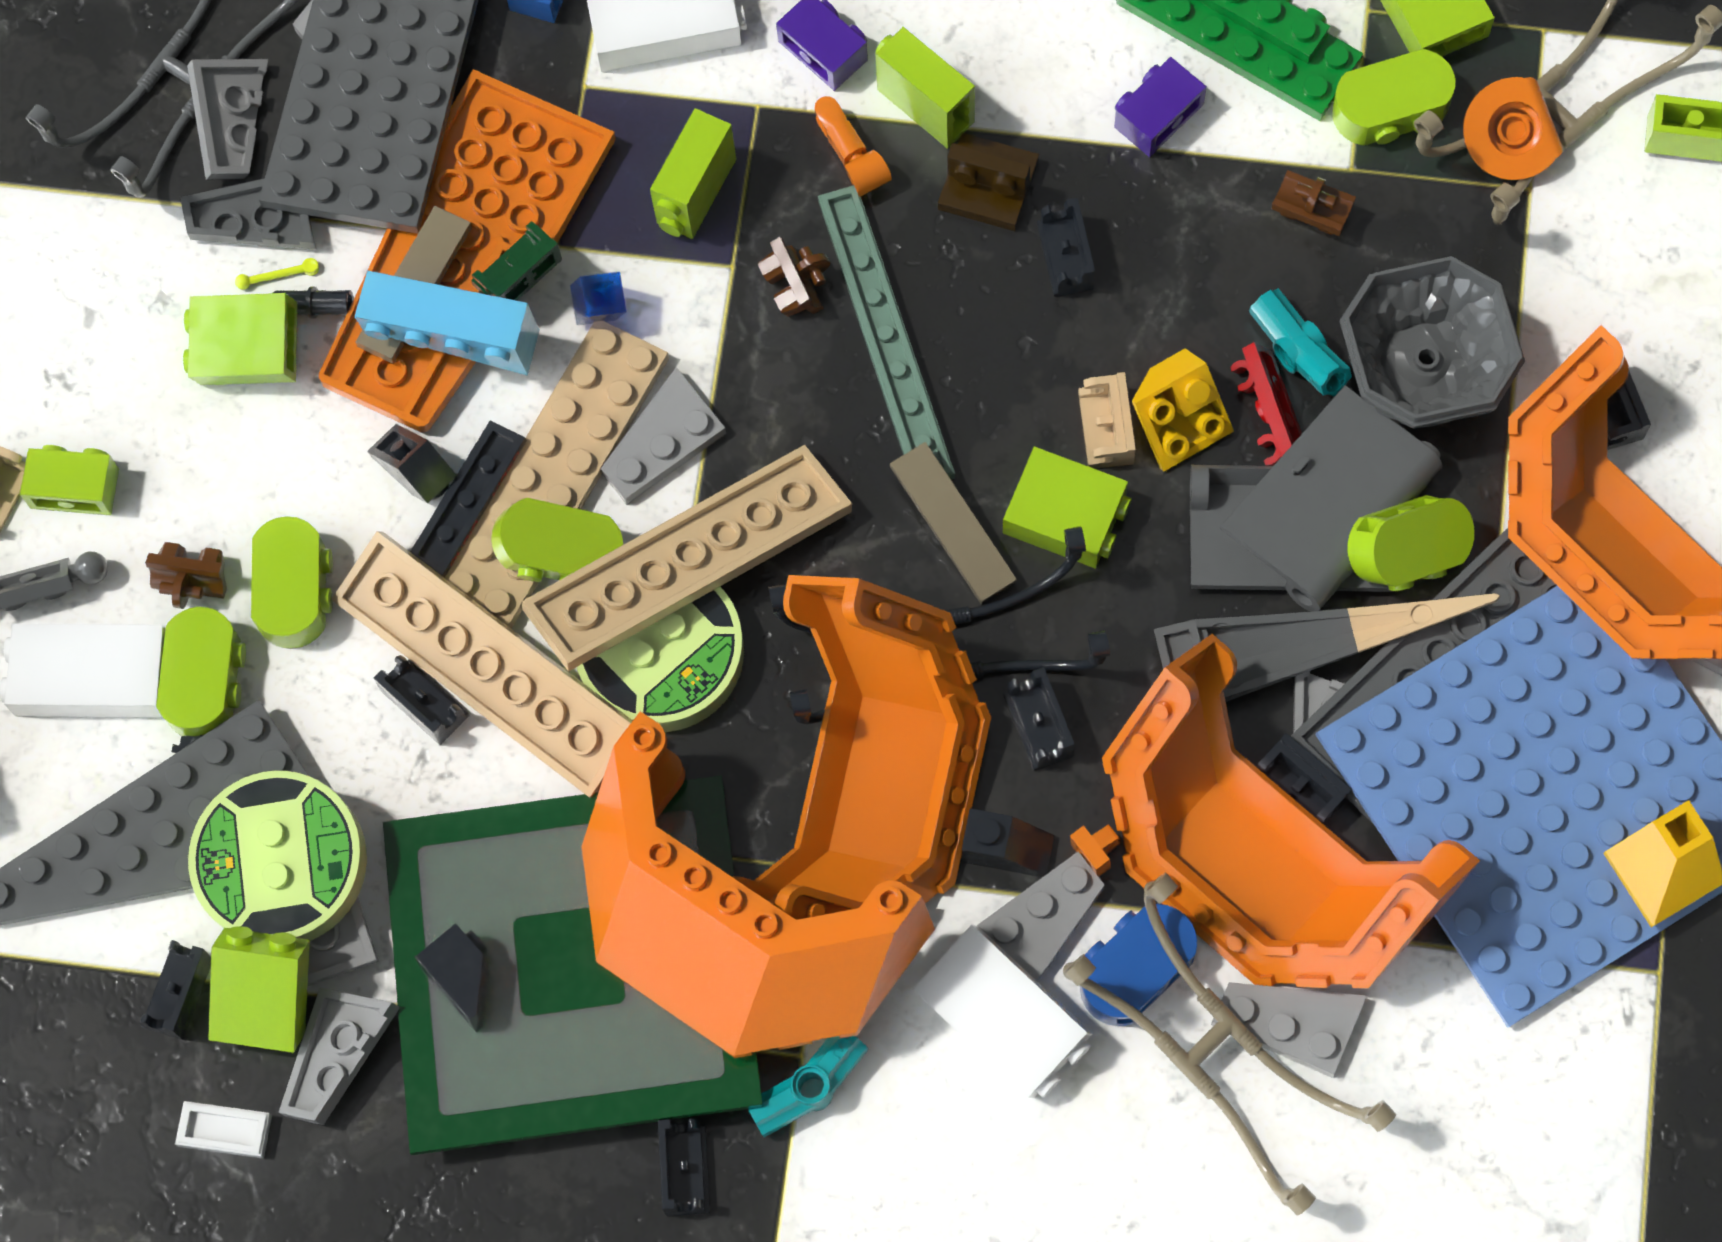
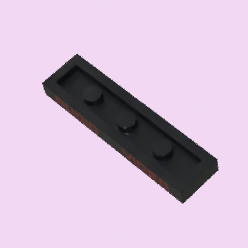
(468, 497)

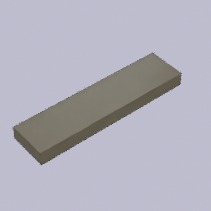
(425, 262)
(953, 522)

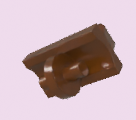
(1313, 203)
(786, 263)
(187, 577)

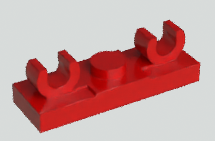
(1273, 400)

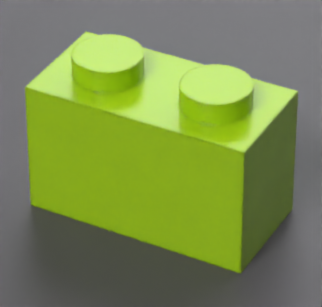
(1684, 128)
(69, 480)

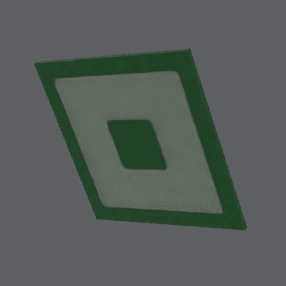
(559, 1033)

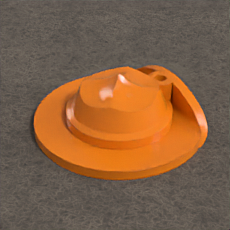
(1511, 129)

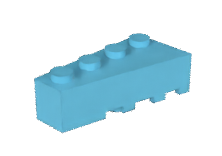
(449, 320)

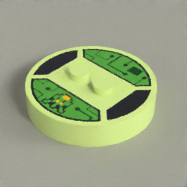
(674, 667)
(278, 856)

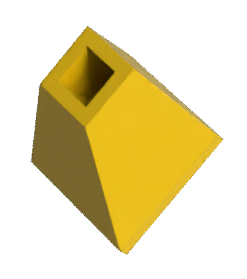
(1180, 409)
(1667, 863)

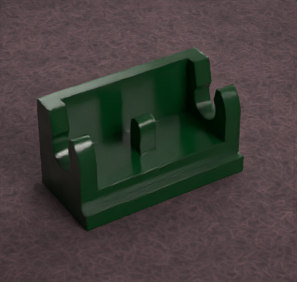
(519, 266)

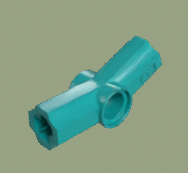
(1299, 343)
(829, 1064)

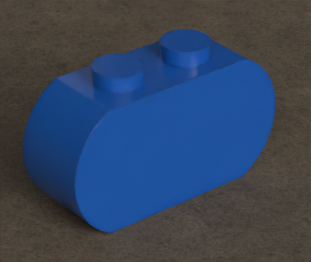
(1136, 964)

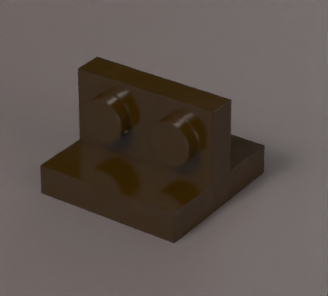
(987, 181)

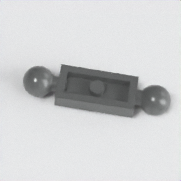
(50, 579)

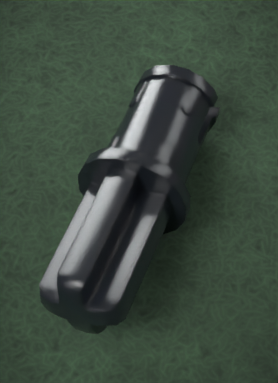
(321, 302)

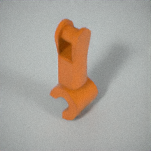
(863, 168)

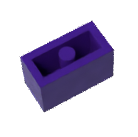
(823, 41)
(1159, 106)

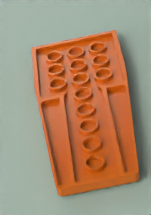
(498, 168)

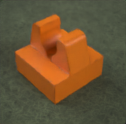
(1095, 847)

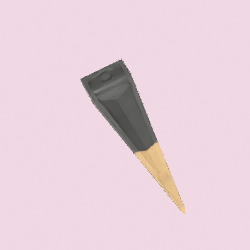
(1293, 643)

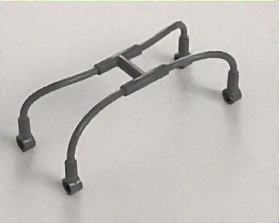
(165, 61)

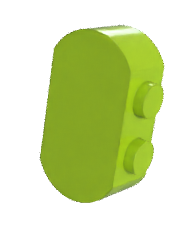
(1388, 96)
(551, 539)
(1411, 541)
(290, 582)
(199, 671)

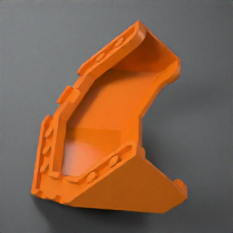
(1596, 527)
(891, 751)
(1249, 859)
(715, 946)

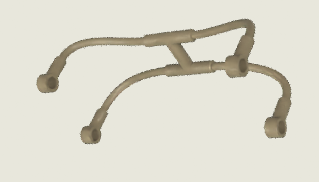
(1506, 196)
(1228, 1024)

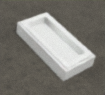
(223, 1129)

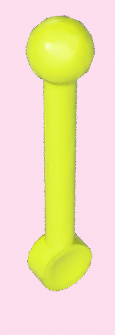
(309, 267)

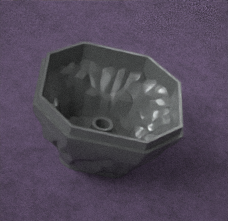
(1437, 316)

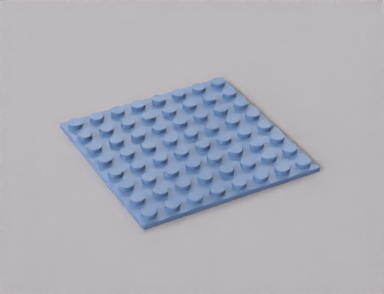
(1537, 760)

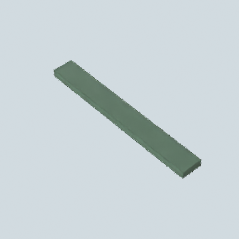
(882, 324)

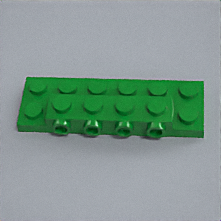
(1261, 41)

